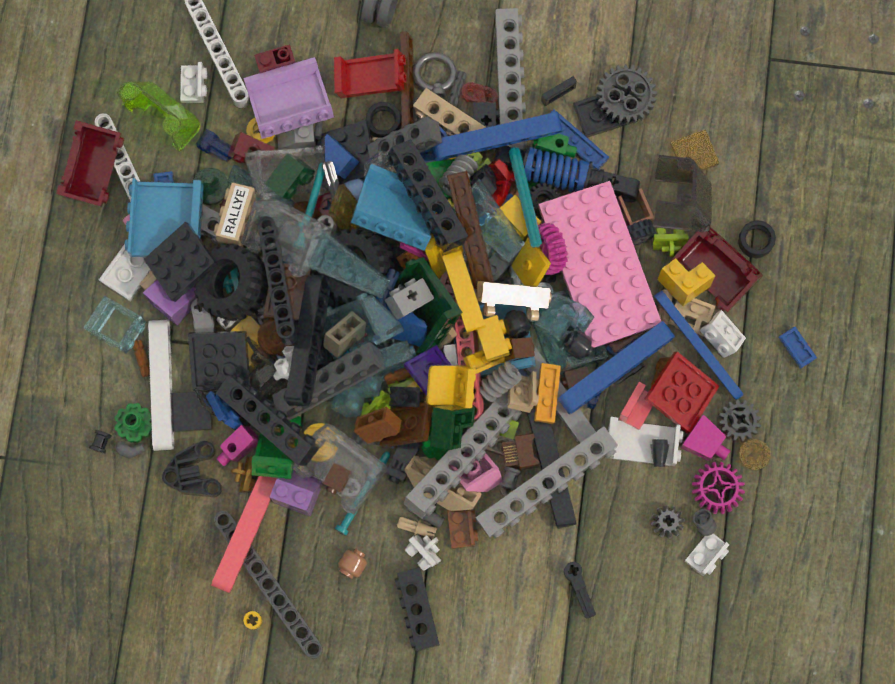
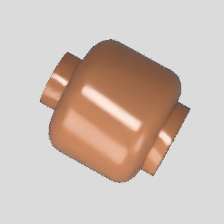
(352, 563)

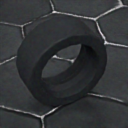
(383, 106)
(765, 227)

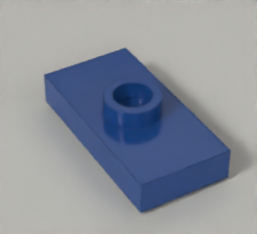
(797, 347)

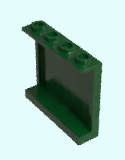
(438, 313)

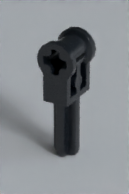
(579, 588)

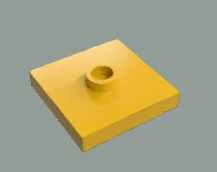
(530, 264)

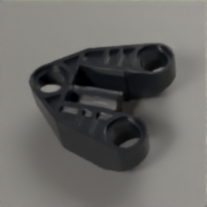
(186, 457)

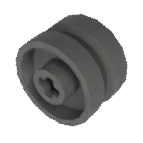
(379, 10)

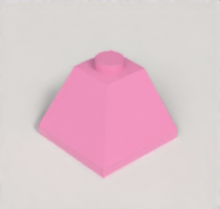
(482, 477)

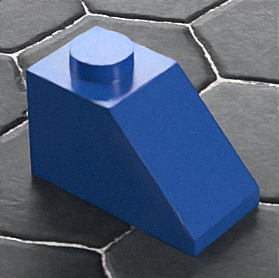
(342, 160)

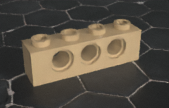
(430, 101)

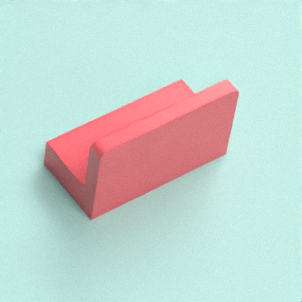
(636, 408)

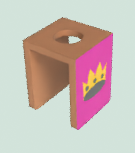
(644, 205)

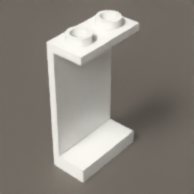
(635, 443)

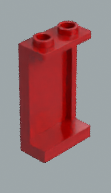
(369, 74)

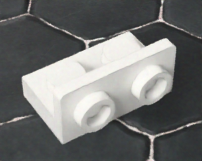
(192, 83)
(723, 334)
(706, 554)

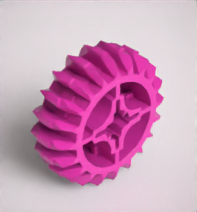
(553, 247)
(718, 495)

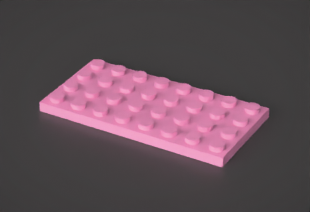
(602, 263)

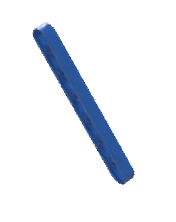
(698, 344)

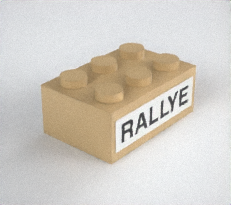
(234, 214)

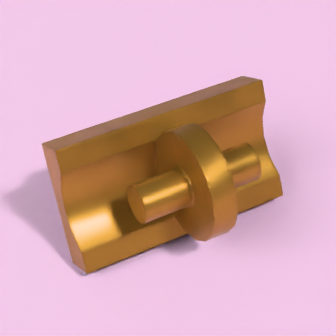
(246, 484)

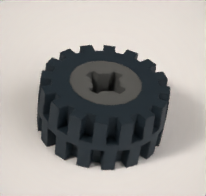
(641, 231)

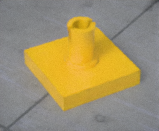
(435, 255)

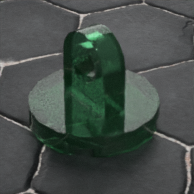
(214, 184)

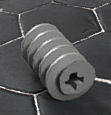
(460, 164)
(500, 381)

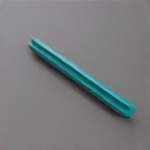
(525, 197)

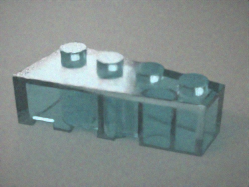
(494, 224)
(343, 264)

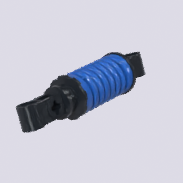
(568, 172)

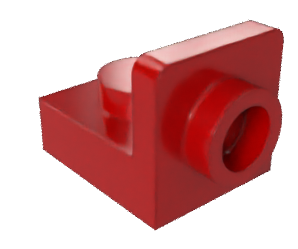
(501, 171)

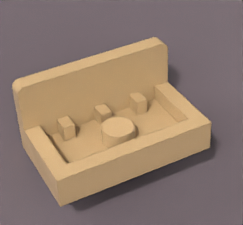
(523, 395)

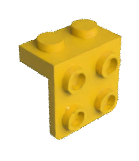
(451, 385)

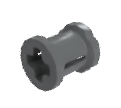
(510, 478)

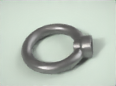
(438, 89)

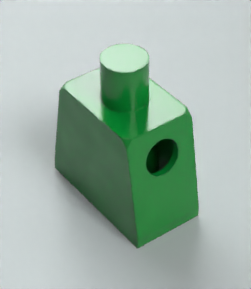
(555, 144)

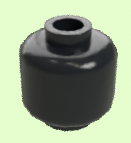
(516, 324)
(578, 344)

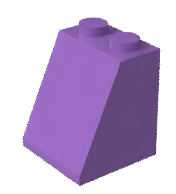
(172, 310)
(296, 493)

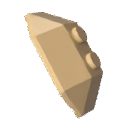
(457, 498)

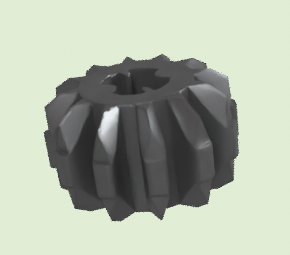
(671, 517)

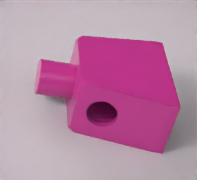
(245, 441)
(706, 441)

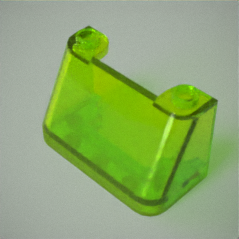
(179, 121)

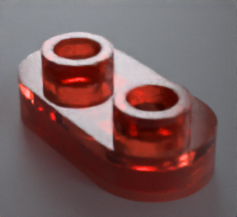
(480, 93)

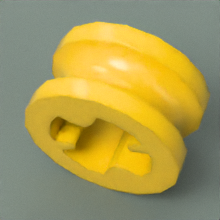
(255, 614)

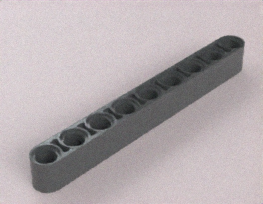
(276, 590)

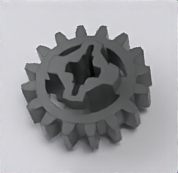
(733, 416)

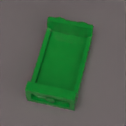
(270, 460)

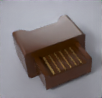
(520, 452)

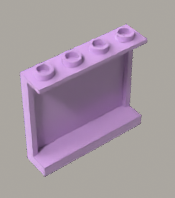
(288, 97)

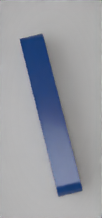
(498, 136)
(616, 367)

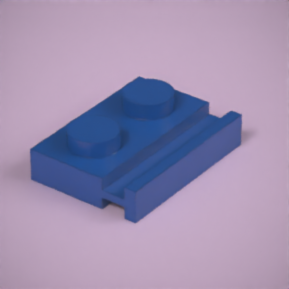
(224, 411)

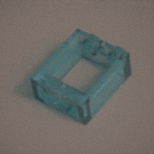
(100, 318)
(395, 357)

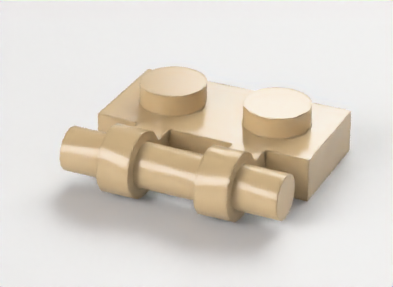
(695, 310)

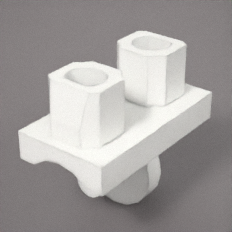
(283, 365)
(426, 548)

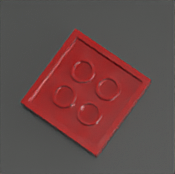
(681, 392)

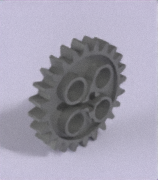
(634, 80)

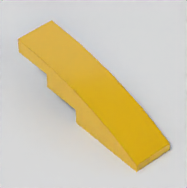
(463, 291)

